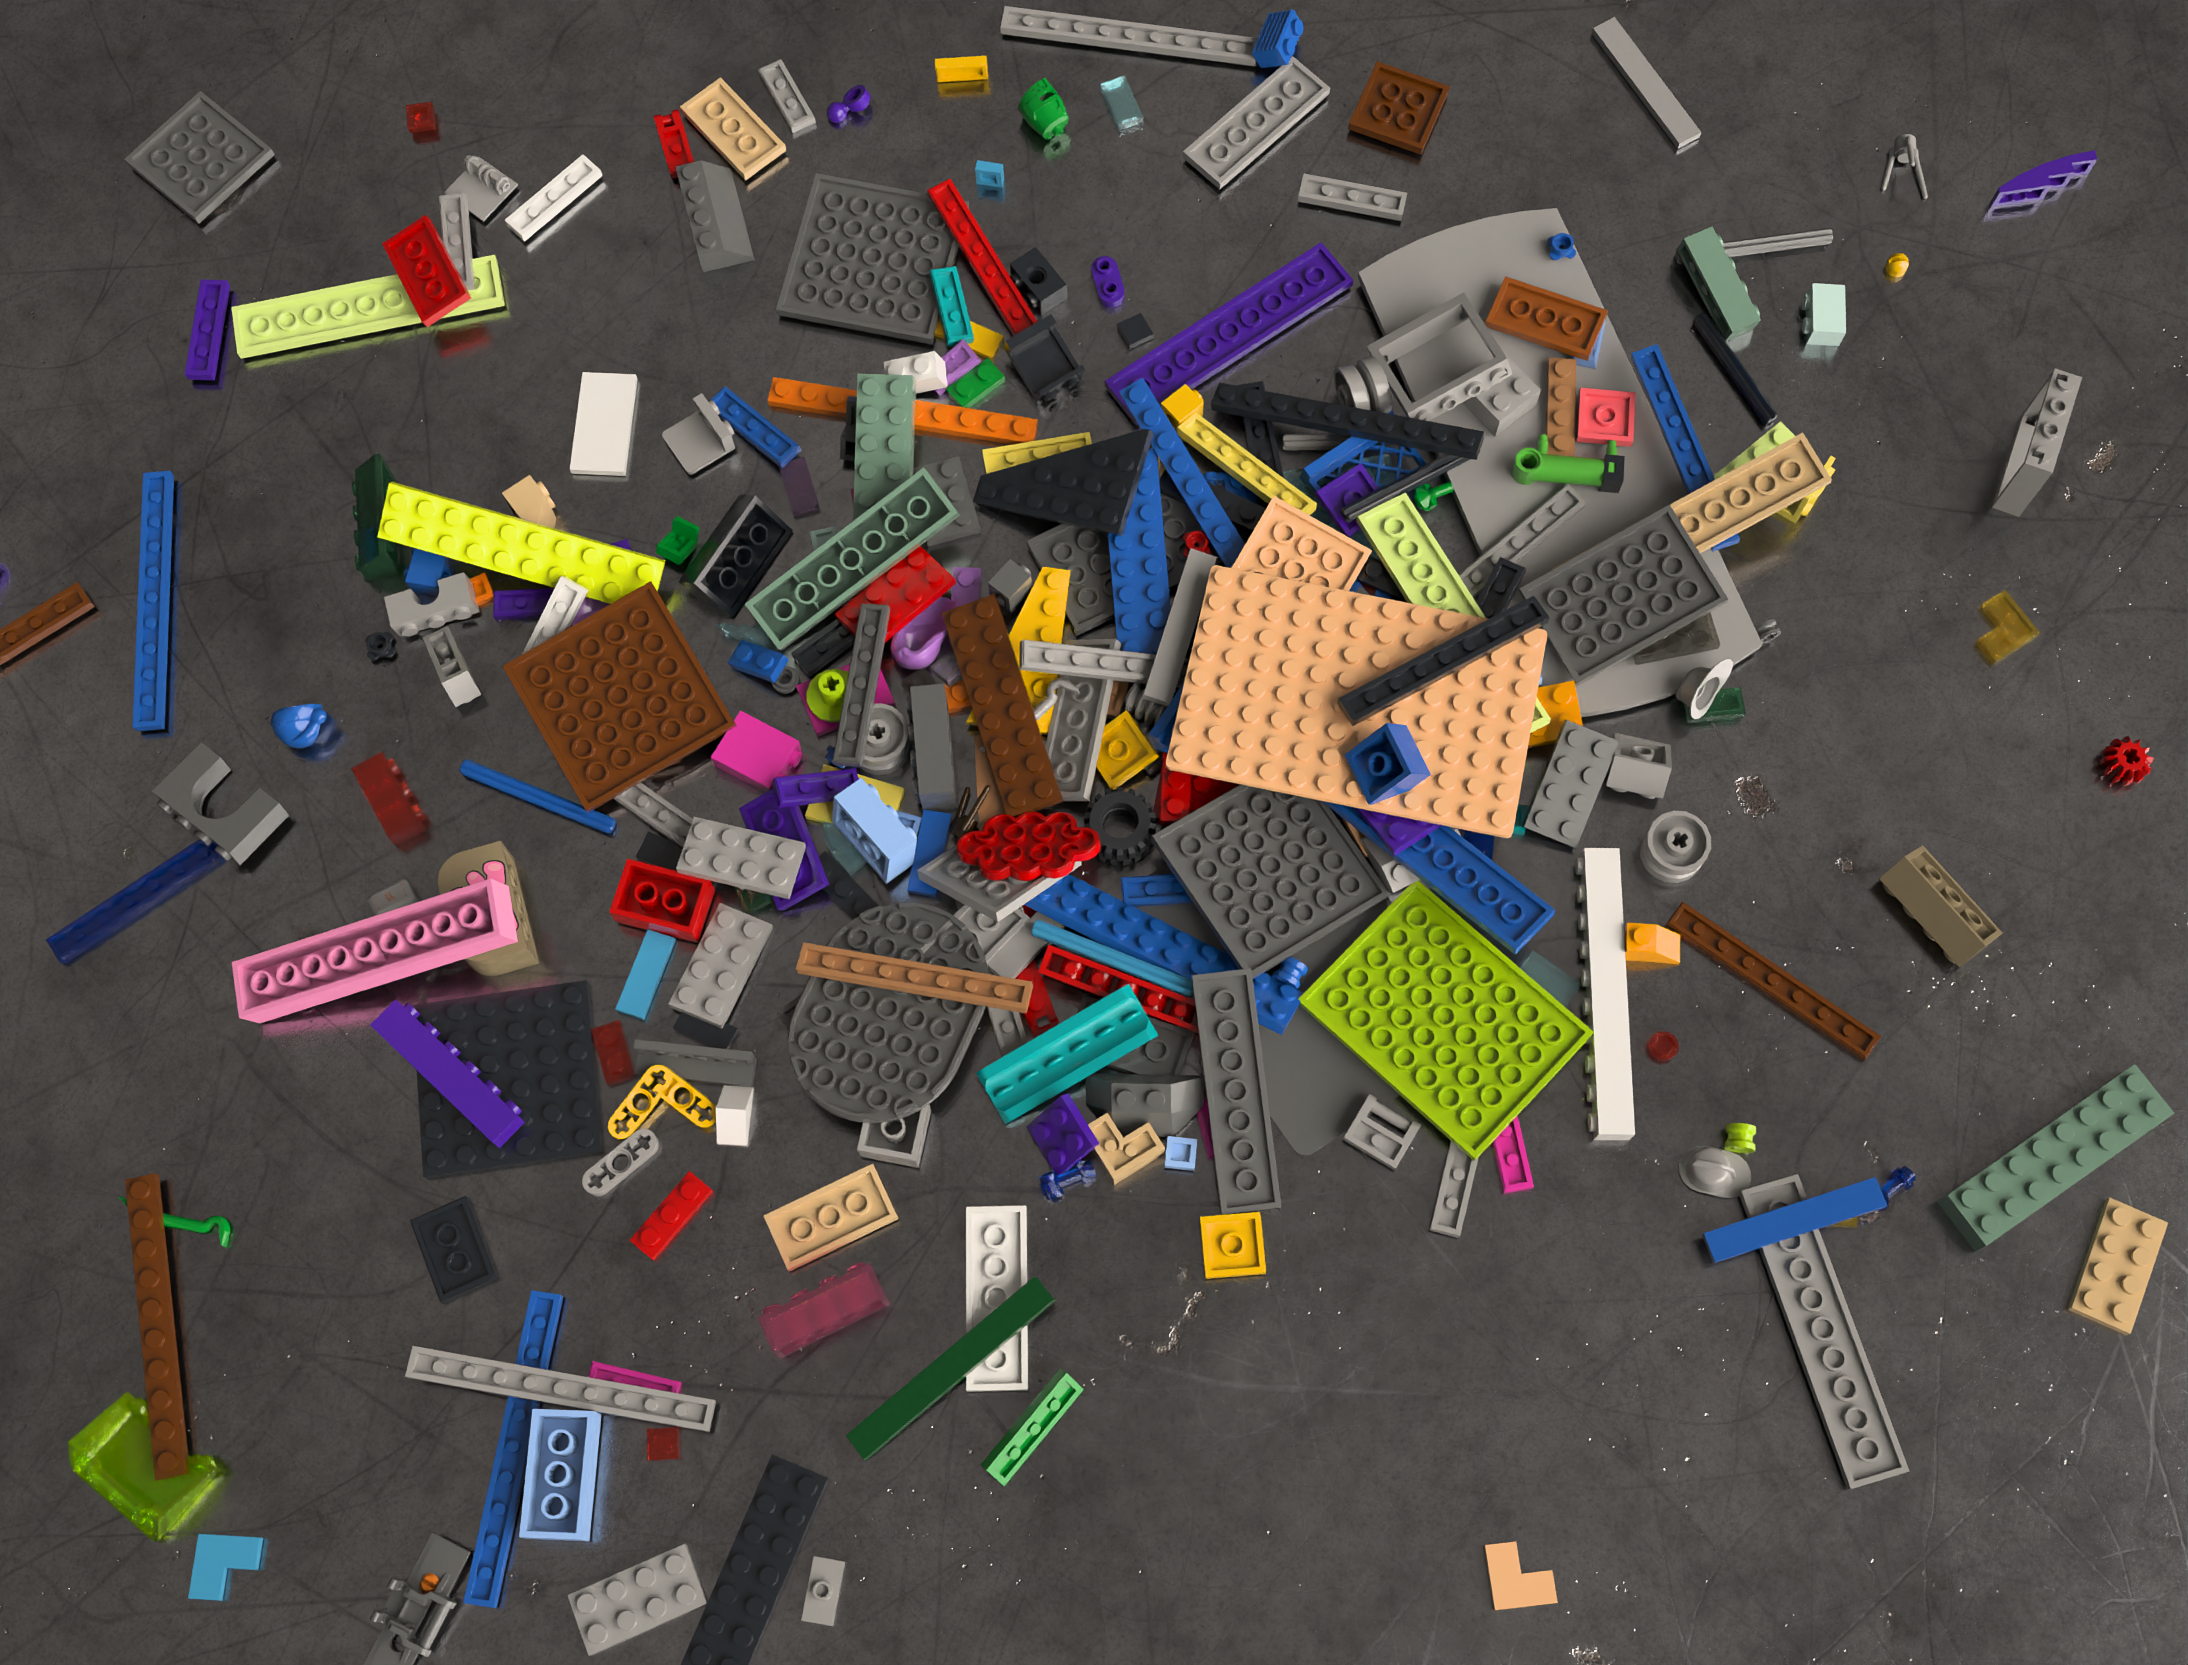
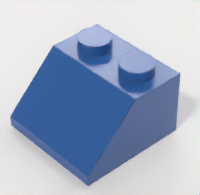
(1387, 763)

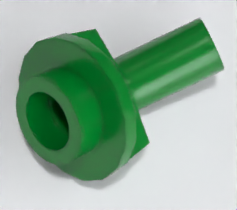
(1426, 496)

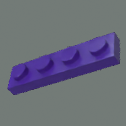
(207, 330)

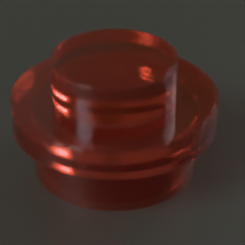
(1663, 1046)

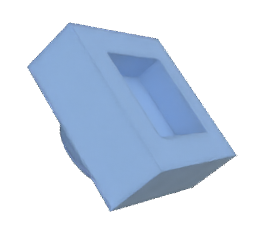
(1180, 1153)

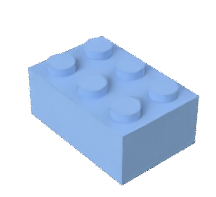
(874, 829)

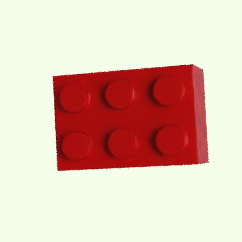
(662, 900)

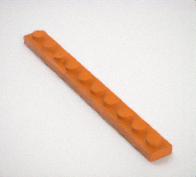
(928, 415)

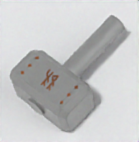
(392, 897)

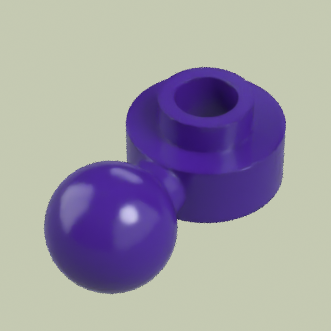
(854, 100)

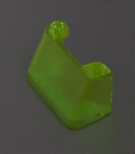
(117, 1463)

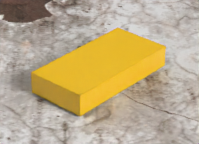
(961, 68)

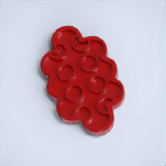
(1028, 846)

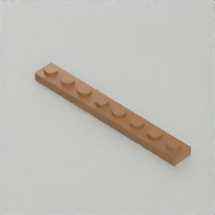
(914, 977)

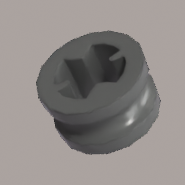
(1768, 631)

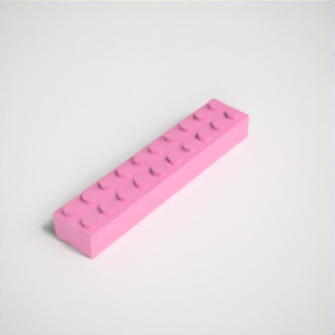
(374, 951)

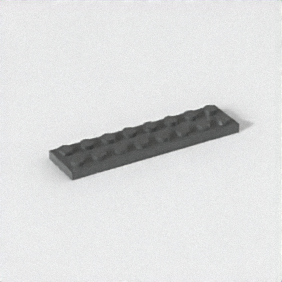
(1236, 1091)

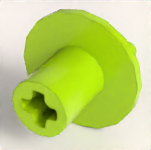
(827, 693)

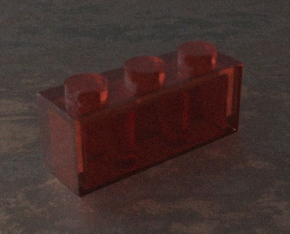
(390, 798)

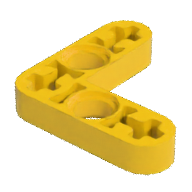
(666, 1092)

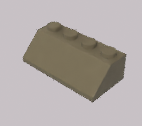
(1940, 906)

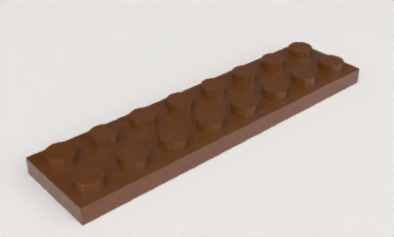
(1002, 707)

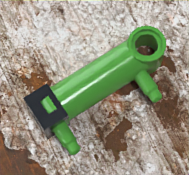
(1602, 473)

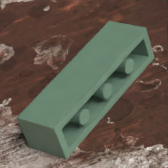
(1718, 283)

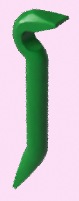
(197, 1225)

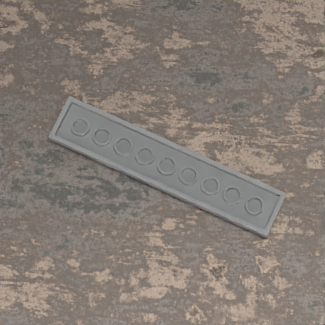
(1828, 1344)

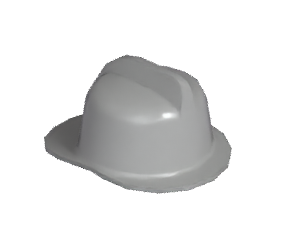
(1702, 685)
(1714, 1171)

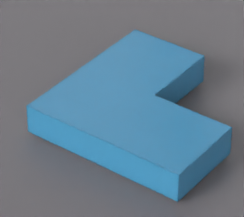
(213, 1558)

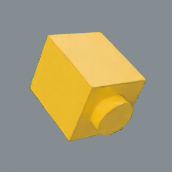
(1182, 405)

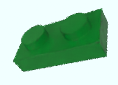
(975, 384)

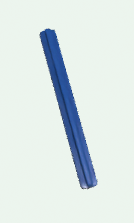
(537, 796)

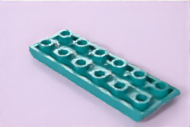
(1067, 1053)

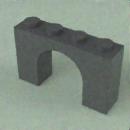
(233, 835)

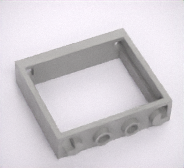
(1425, 329)
(2050, 416)

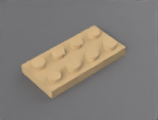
(733, 128)
(830, 1217)
(2117, 1266)

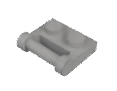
(1376, 1139)

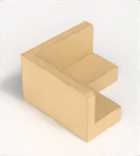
(1124, 1155)

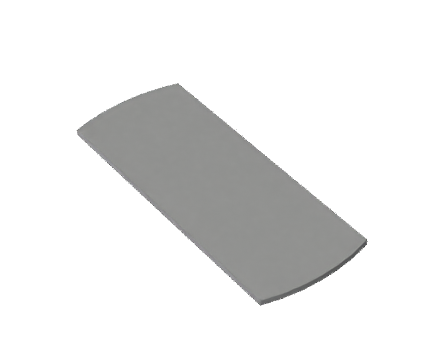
(1475, 261)

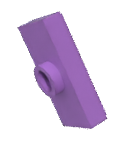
(958, 363)

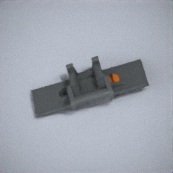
(410, 1599)

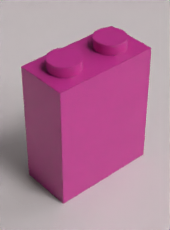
(756, 752)

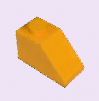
(1651, 944)

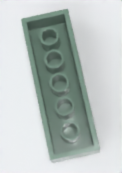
(883, 437)

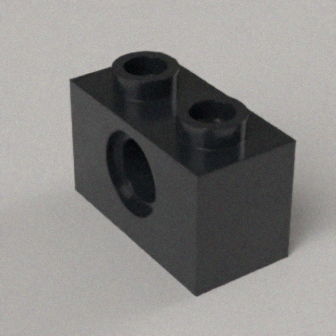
(1034, 267)

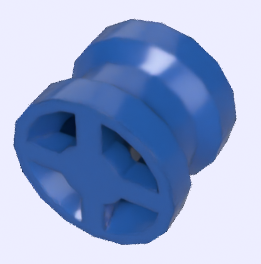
(1290, 972)

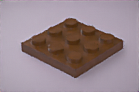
(1398, 107)

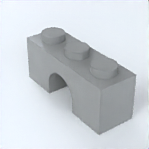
(454, 602)

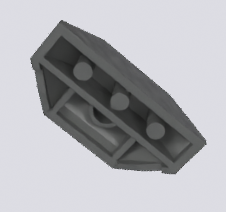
(1136, 1099)

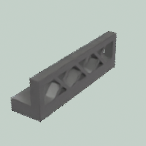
(697, 1063)

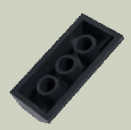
(736, 555)

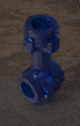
(1903, 1178)
(1052, 1185)

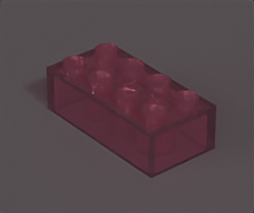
(823, 1310)

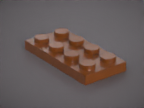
(1546, 318)

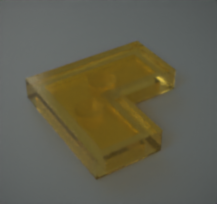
(2012, 629)

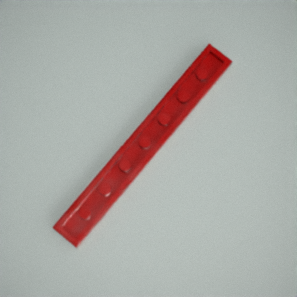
(981, 256)

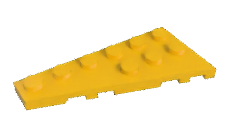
(1044, 622)

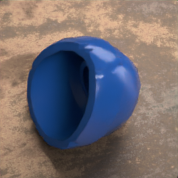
(298, 724)

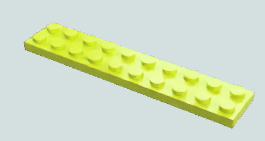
(513, 544)

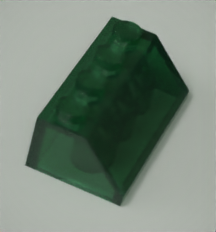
(377, 556)

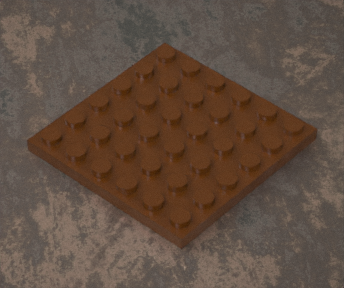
(619, 696)

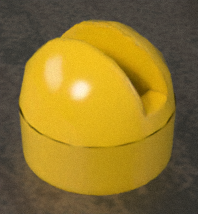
(1899, 265)

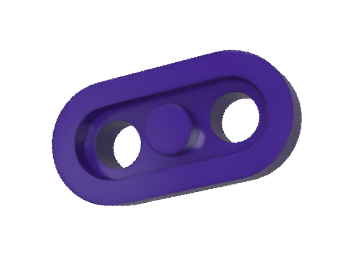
(1107, 280)

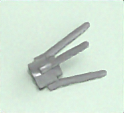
(1905, 152)

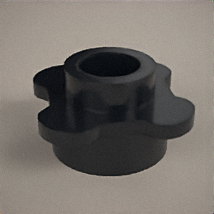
(372, 642)

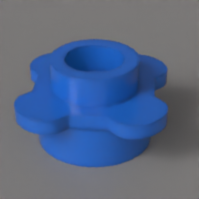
(1563, 240)

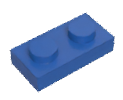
(758, 661)

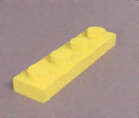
(1012, 455)

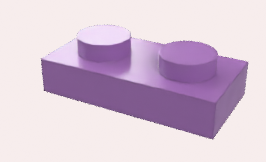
(967, 585)

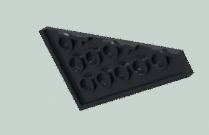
(1076, 487)

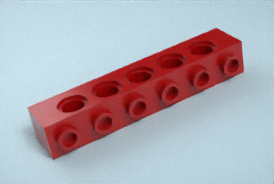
(1104, 980)

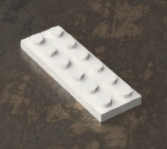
(994, 1273)

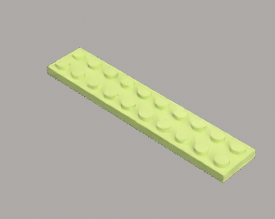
(347, 311)
(1421, 565)

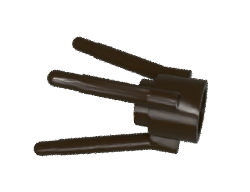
(967, 823)

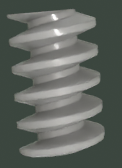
(1142, 707)

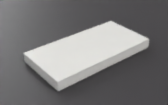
(603, 424)

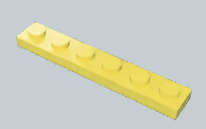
(1241, 464)

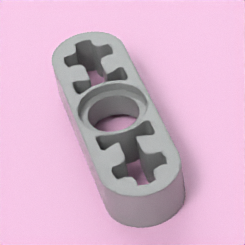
(608, 1183)

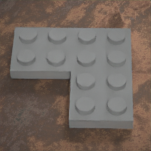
(986, 896)

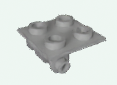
(483, 186)

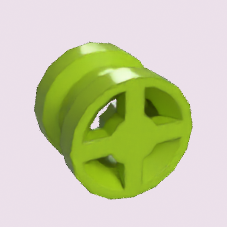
(1740, 1138)

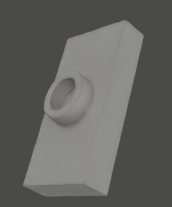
(823, 1591)

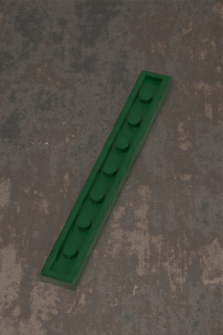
(950, 1368)

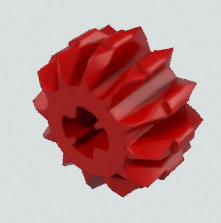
(2116, 756)

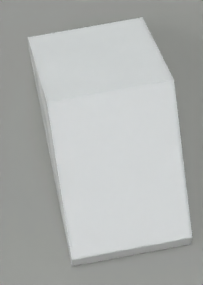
(734, 1115)

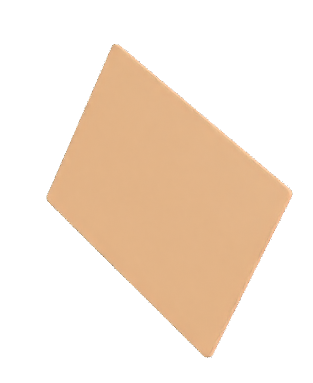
(1283, 652)

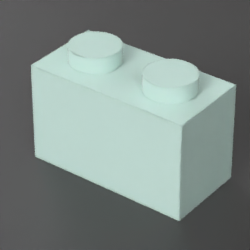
(1824, 314)

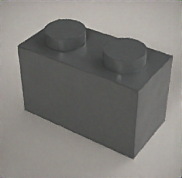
(1011, 588)

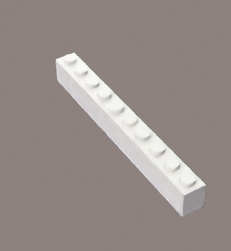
(1606, 994)

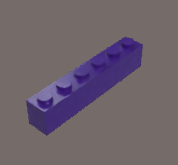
(447, 1073)

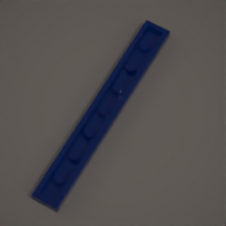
(133, 900)

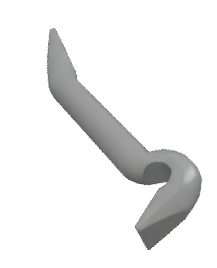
(1051, 698)

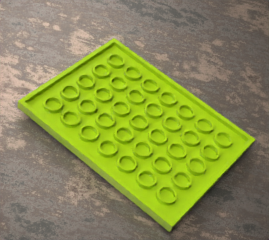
(1445, 1019)

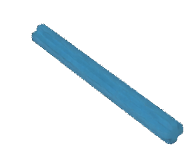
(1113, 958)

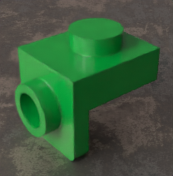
(679, 541)

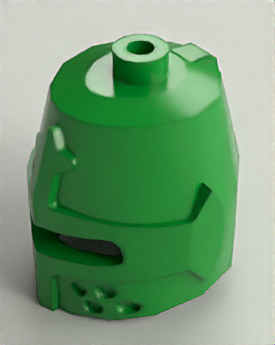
(1047, 115)

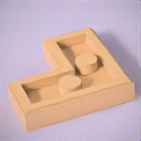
(1512, 1588)

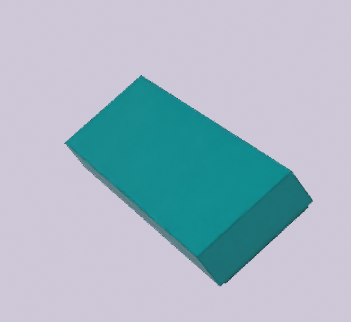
(951, 305)

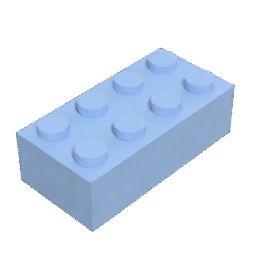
(560, 1475)

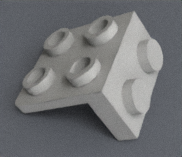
(700, 437)

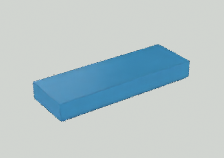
(645, 974)

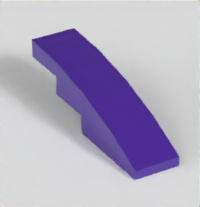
(2036, 182)

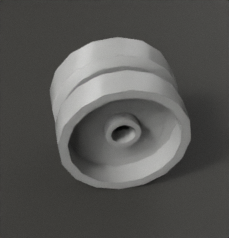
(1363, 386)
(887, 741)
(1675, 846)

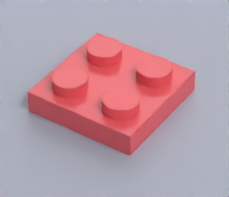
(1605, 416)

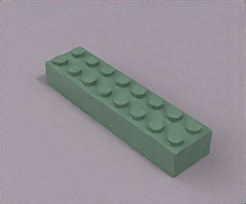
(852, 559)
(2055, 1157)

